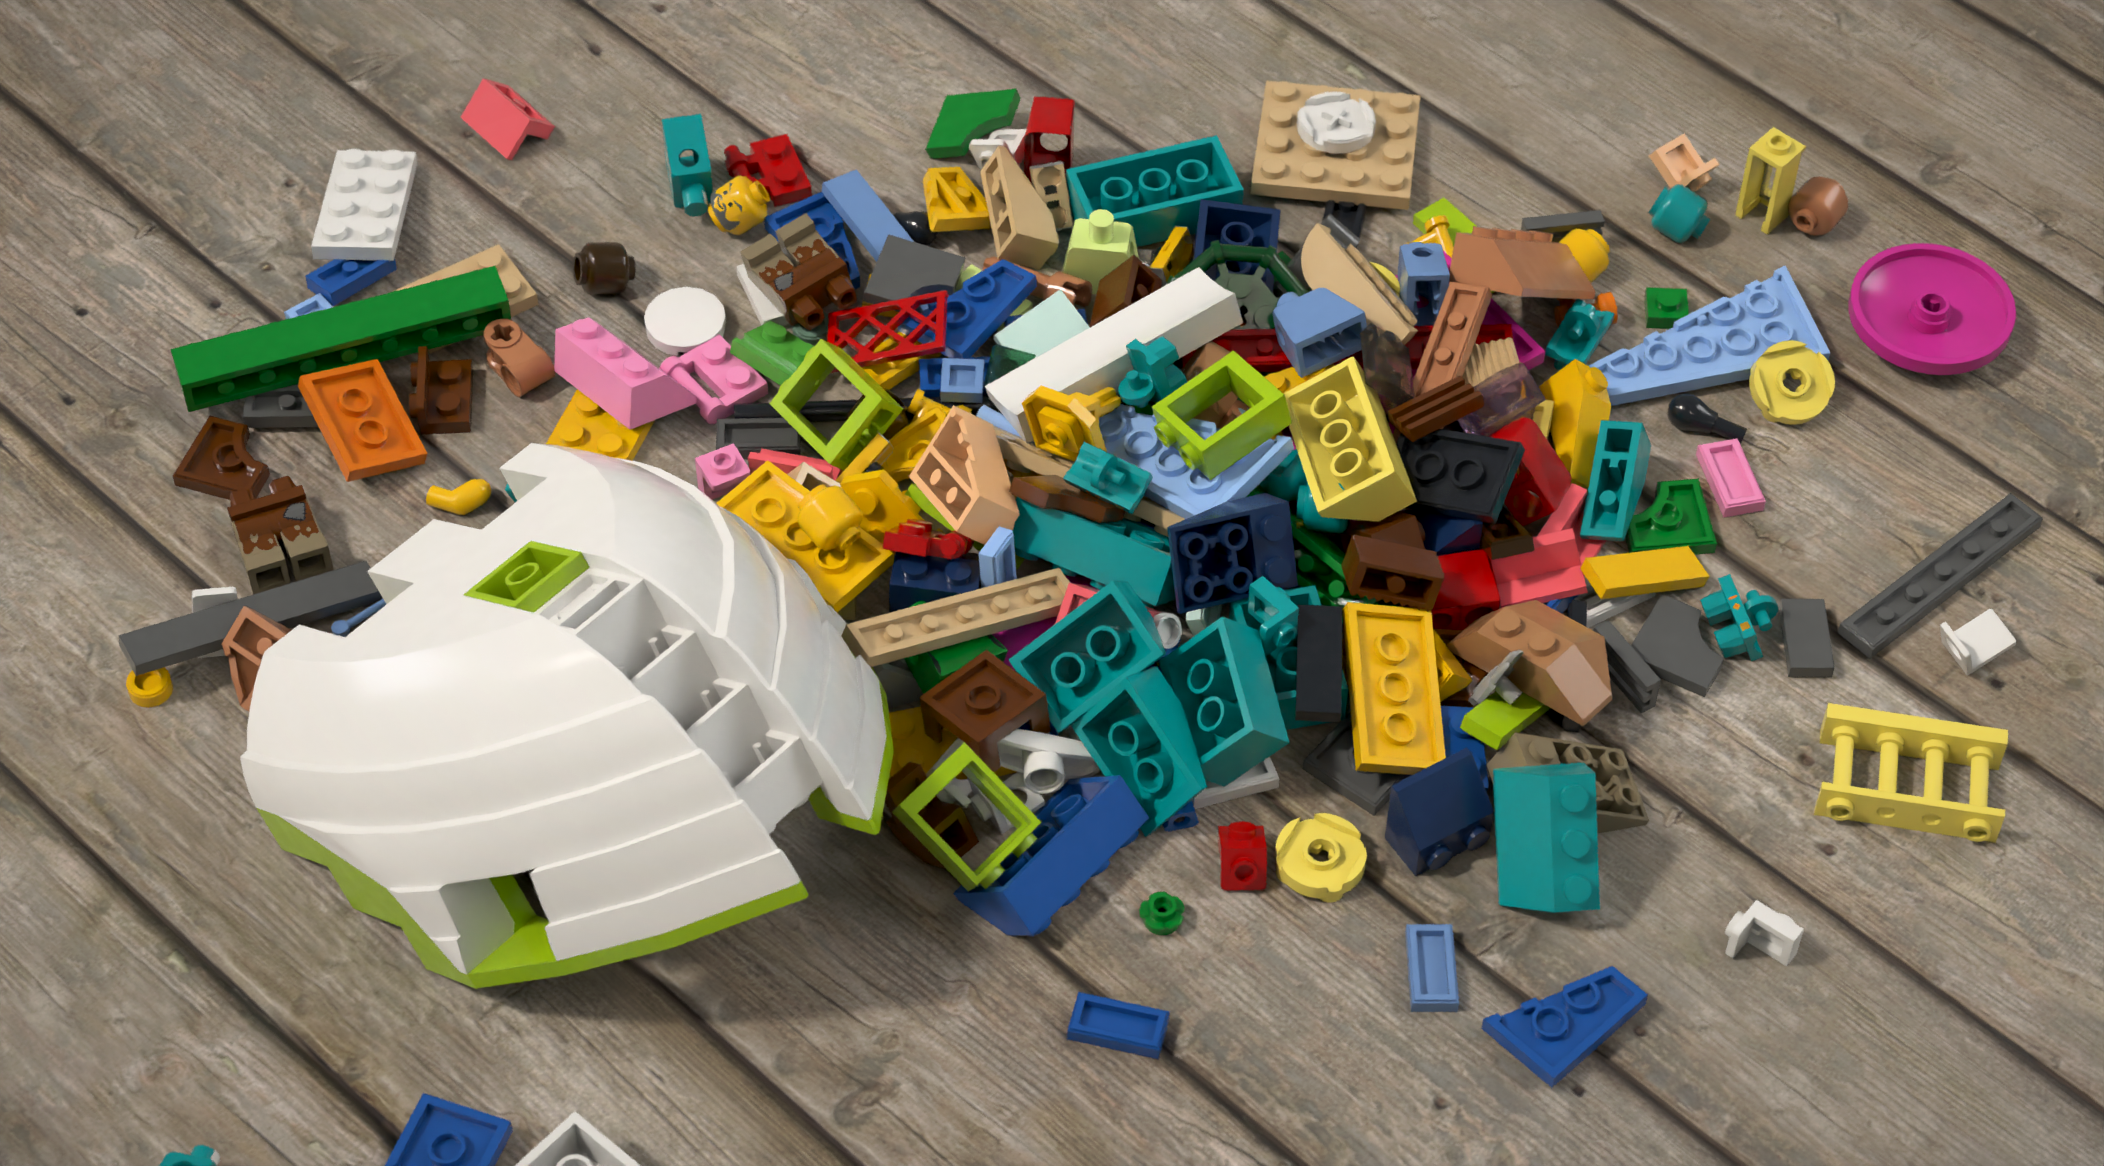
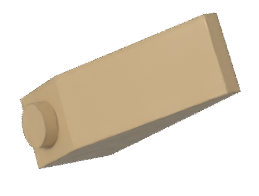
(1017, 214)

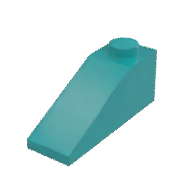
(1615, 480)

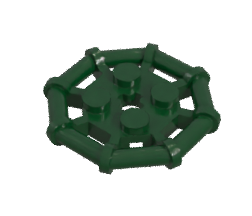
(1249, 289)

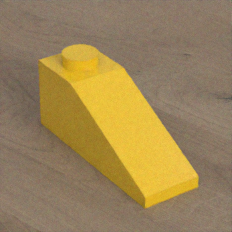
(1579, 407)

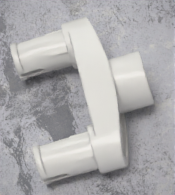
(1046, 759)

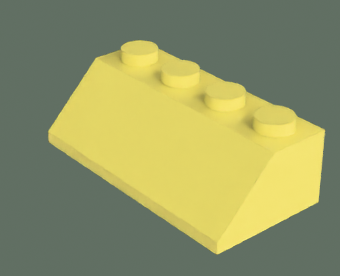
(1349, 442)

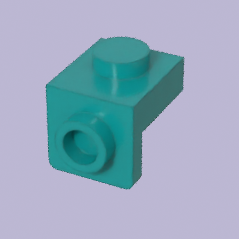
(1275, 612)

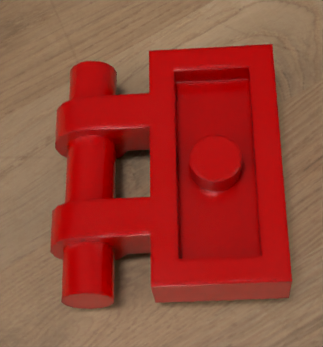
(777, 166)
(919, 539)

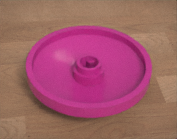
(1932, 309)

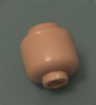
(1820, 204)

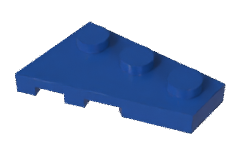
(827, 223)
(978, 308)
(1567, 1026)

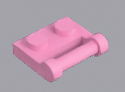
(722, 372)

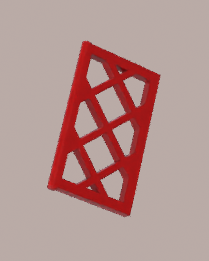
(906, 347)

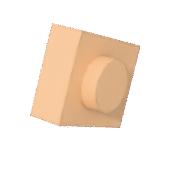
(1682, 165)

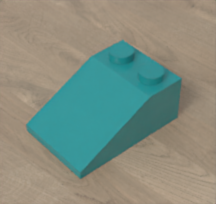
(1146, 740)

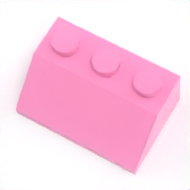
(616, 375)

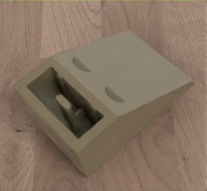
(1616, 792)

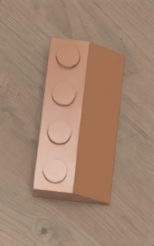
(1518, 264)

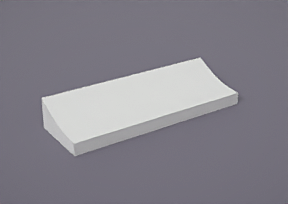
(1183, 312)

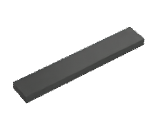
(1939, 575)
(288, 605)

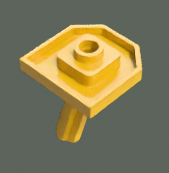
(1065, 421)

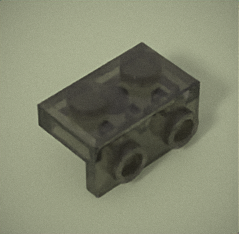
(1387, 367)

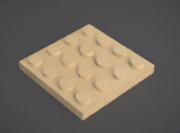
(1372, 175)

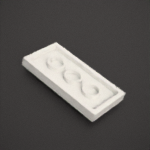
(364, 205)

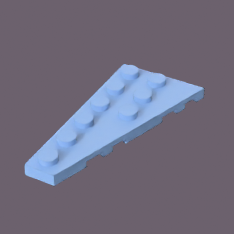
(1713, 343)
(1174, 484)

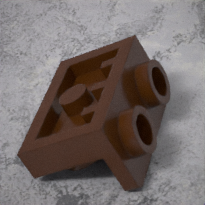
(441, 394)

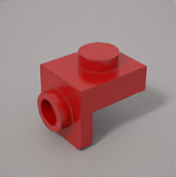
(1242, 856)

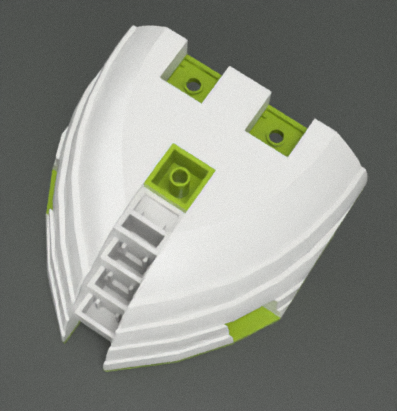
(576, 694)

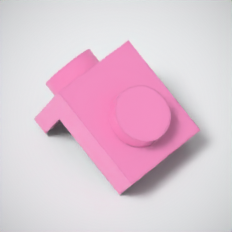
(720, 471)

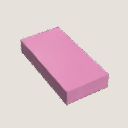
(1730, 477)

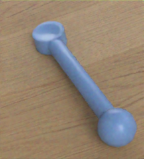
(342, 627)

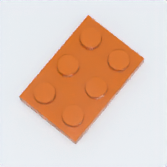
(362, 420)

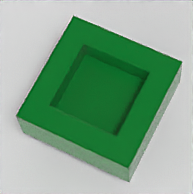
(1664, 306)

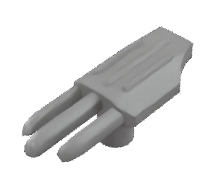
(1498, 681)

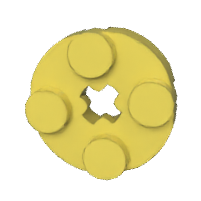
(1776, 400)
(1314, 878)

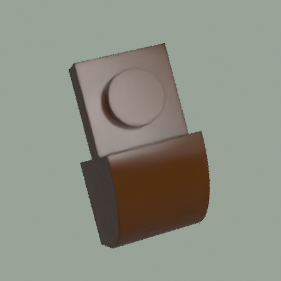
(943, 817)

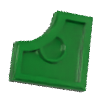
(970, 118)
(1673, 520)

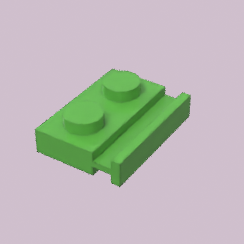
(771, 351)

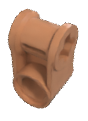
(516, 357)

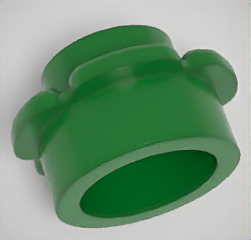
(1159, 922)

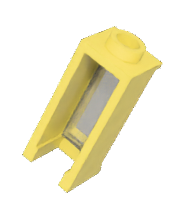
(1770, 177)

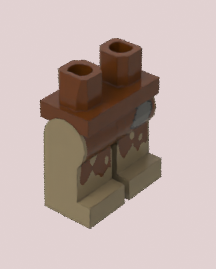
(799, 273)
(274, 521)

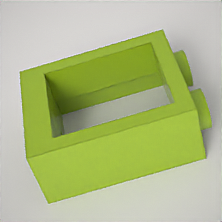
(870, 417)
(1238, 438)
(996, 791)

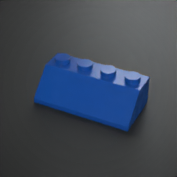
(1074, 842)

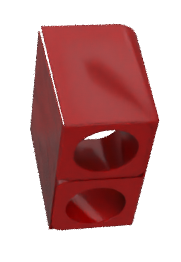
(1052, 117)
(1540, 460)
(1466, 591)

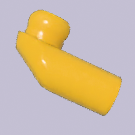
(462, 499)

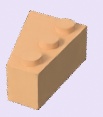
(967, 477)

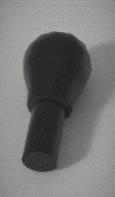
(916, 226)
(1692, 414)

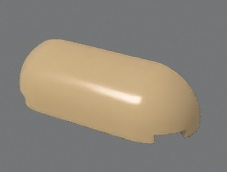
(1355, 280)

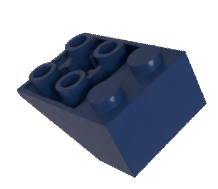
(1229, 549)

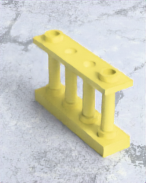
(1918, 738)

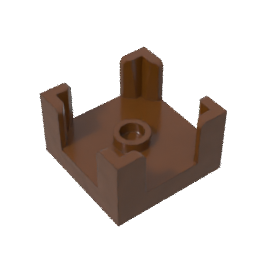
(984, 706)

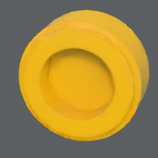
(150, 688)

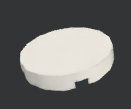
(1336, 123)
(683, 319)

